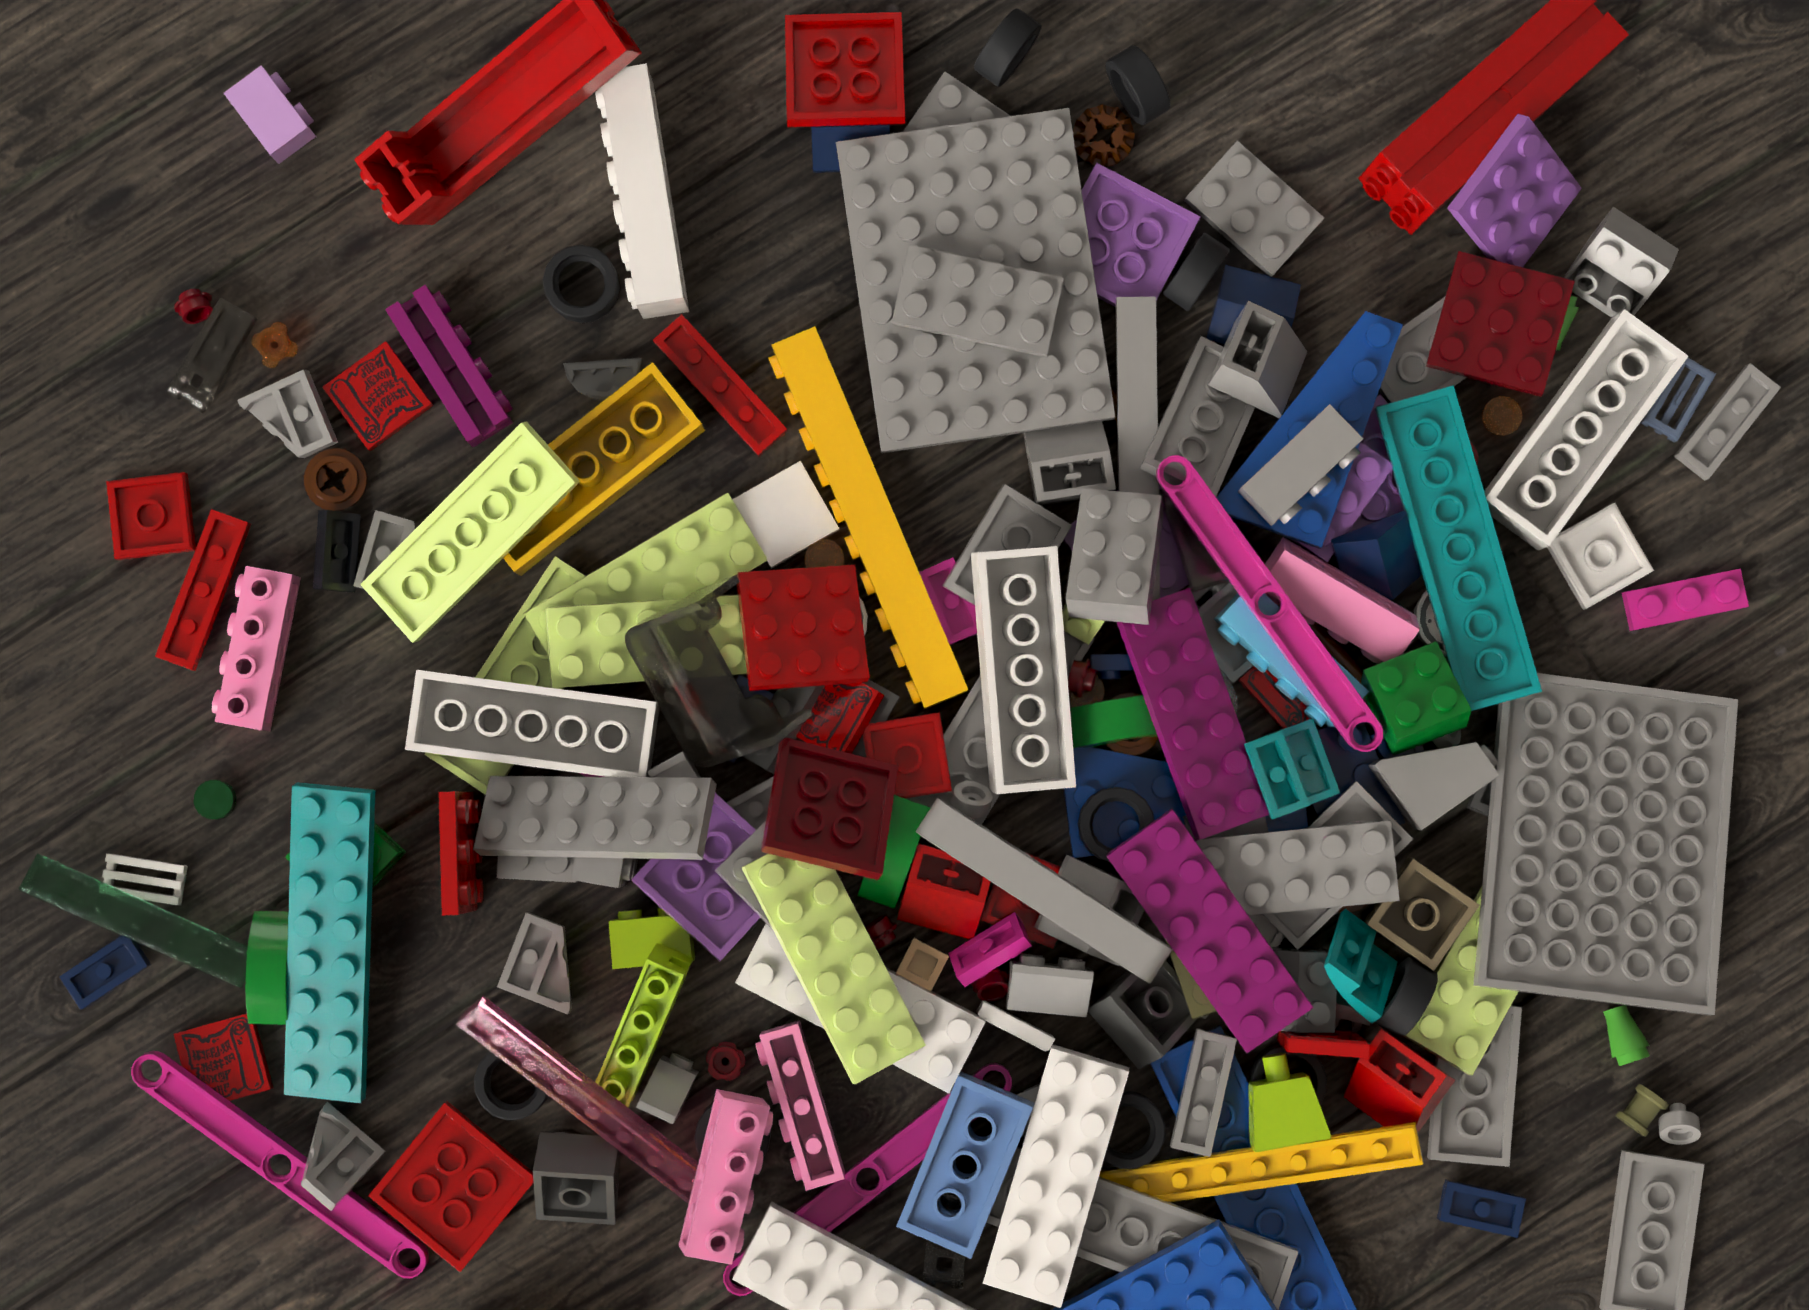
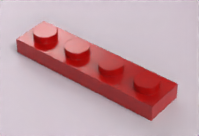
(720, 385)
(203, 590)

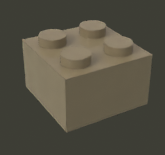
(1426, 916)

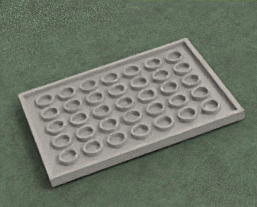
(993, 195)
(1608, 845)

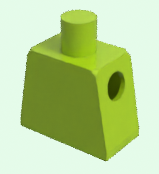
(1283, 1108)

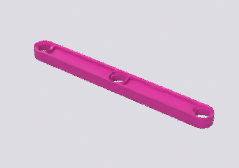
(1287, 625)
(255, 1147)
(891, 1162)

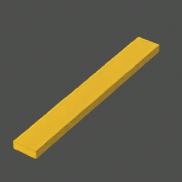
(1250, 1170)

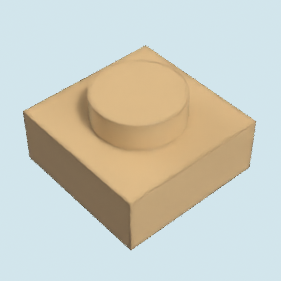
(922, 964)

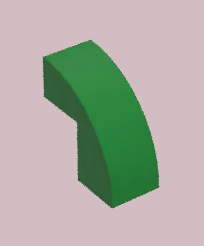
(1111, 722)
(900, 850)
(267, 968)

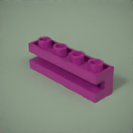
(449, 365)

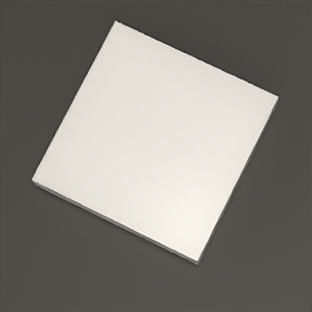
(786, 514)
(1599, 556)

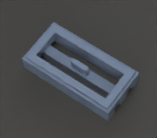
(1661, 426)

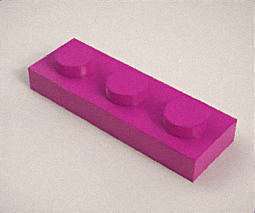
(1685, 599)

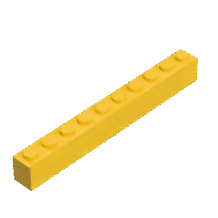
(869, 518)

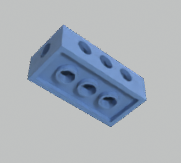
(939, 1174)

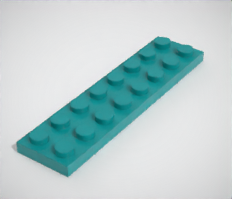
(1458, 548)
(329, 941)

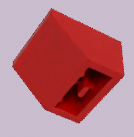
(943, 893)
(1396, 1083)

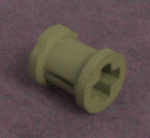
(1642, 1110)

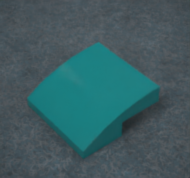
(1292, 768)
(1359, 967)

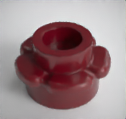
(194, 306)
(1081, 677)
(881, 931)
(991, 986)
(714, 1059)

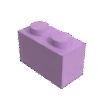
(270, 114)

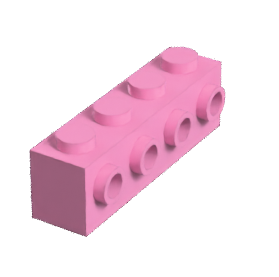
(1341, 603)
(256, 648)
(802, 1105)
(725, 1177)

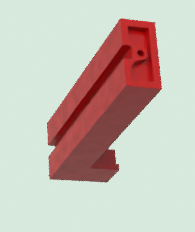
(497, 112)
(1457, 132)

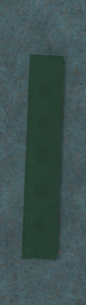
(136, 920)

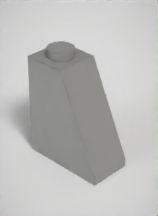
(1435, 780)

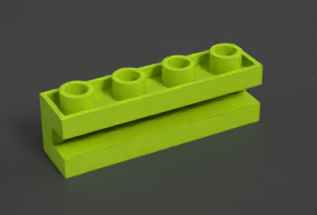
(643, 1023)

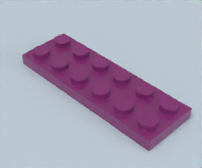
(1193, 716)
(1209, 930)

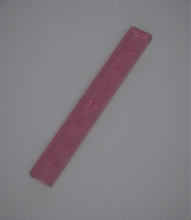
(580, 1096)

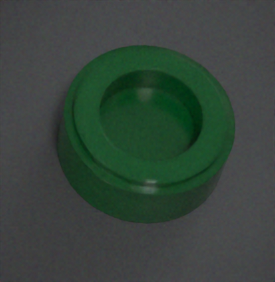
(215, 799)

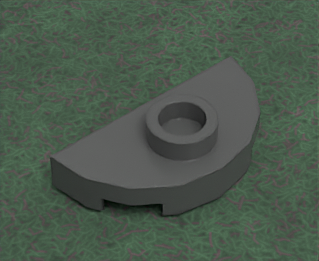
(601, 378)

